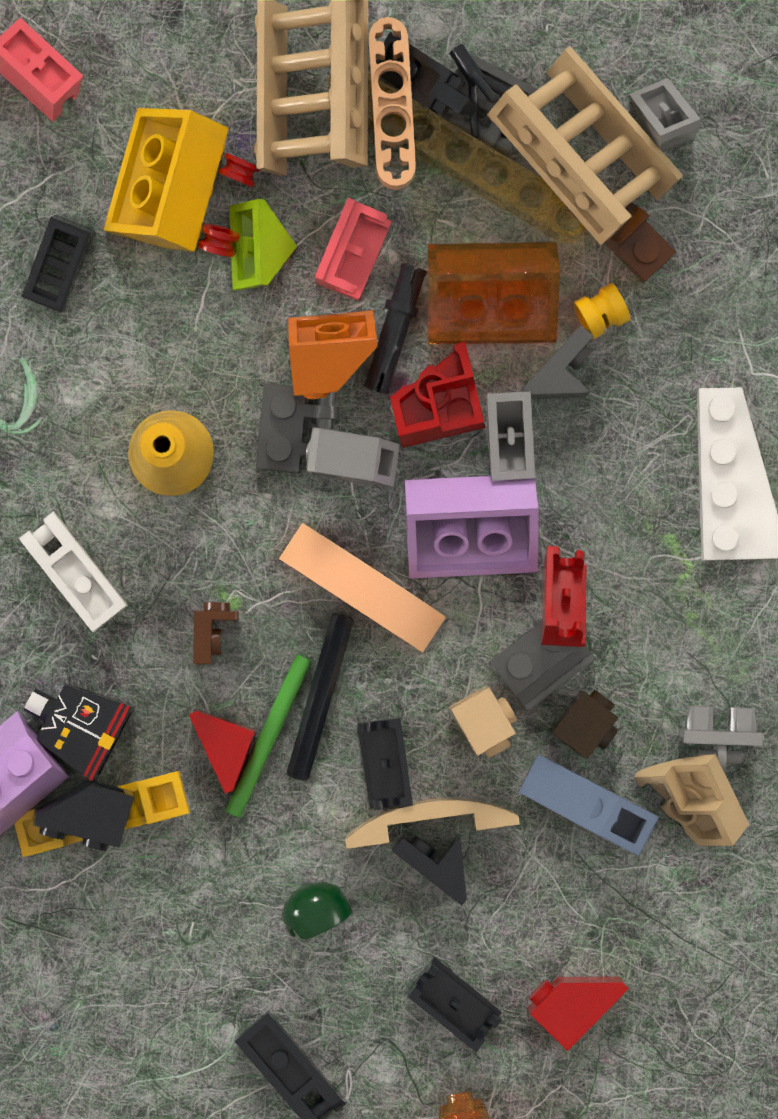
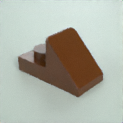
(640, 245)

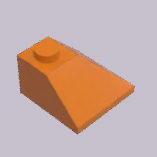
(328, 350)

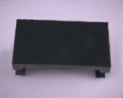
(385, 763)
(454, 1004)

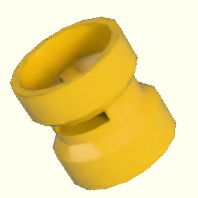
(602, 310)

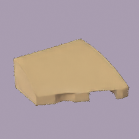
(698, 798)

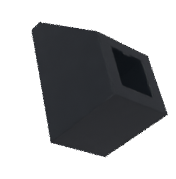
(89, 812)

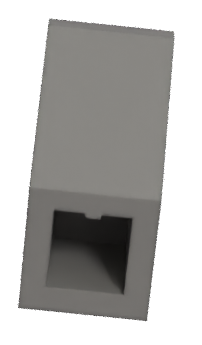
(352, 457)

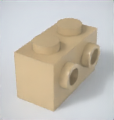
(485, 721)

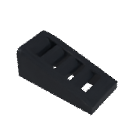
(43, 257)

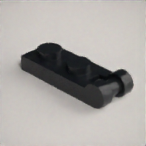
(288, 1068)

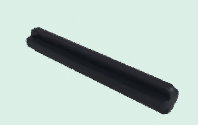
(320, 697)

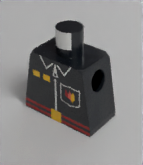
(80, 726)

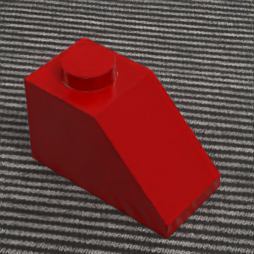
(573, 1005)

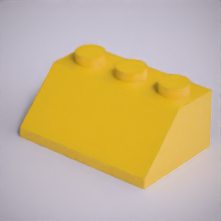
(166, 178)

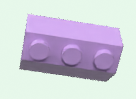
(471, 526)
(26, 770)

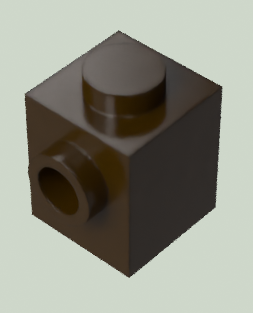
(587, 723)

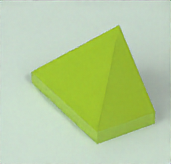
(261, 247)

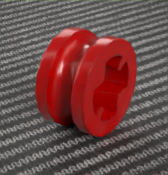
(239, 170)
(218, 240)

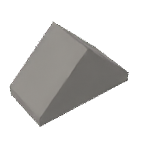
(665, 115)
(510, 436)

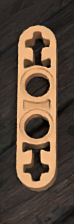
(395, 103)

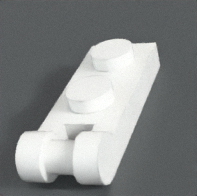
(74, 573)

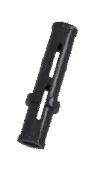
(395, 328)

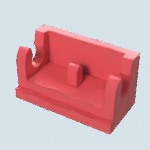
(37, 69)
(353, 249)

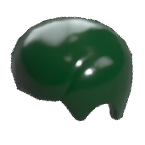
(315, 909)

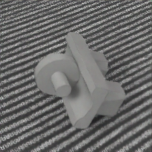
(740, 732)

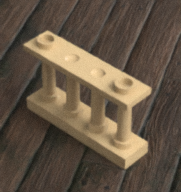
(346, 97)
(562, 167)

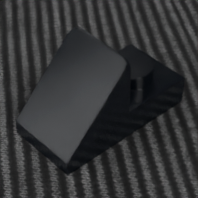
(445, 873)

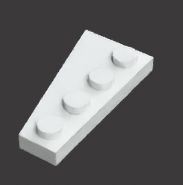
(734, 490)

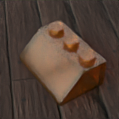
(493, 292)

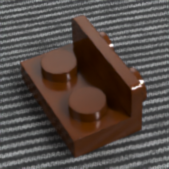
(205, 638)

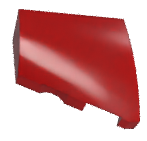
(439, 402)

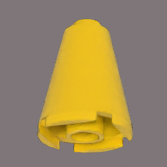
(180, 467)

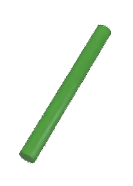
(268, 736)

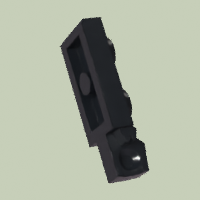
(430, 82)

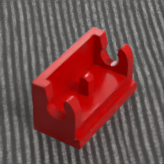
(564, 599)

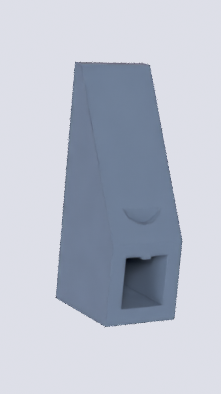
(588, 804)

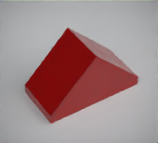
(224, 744)

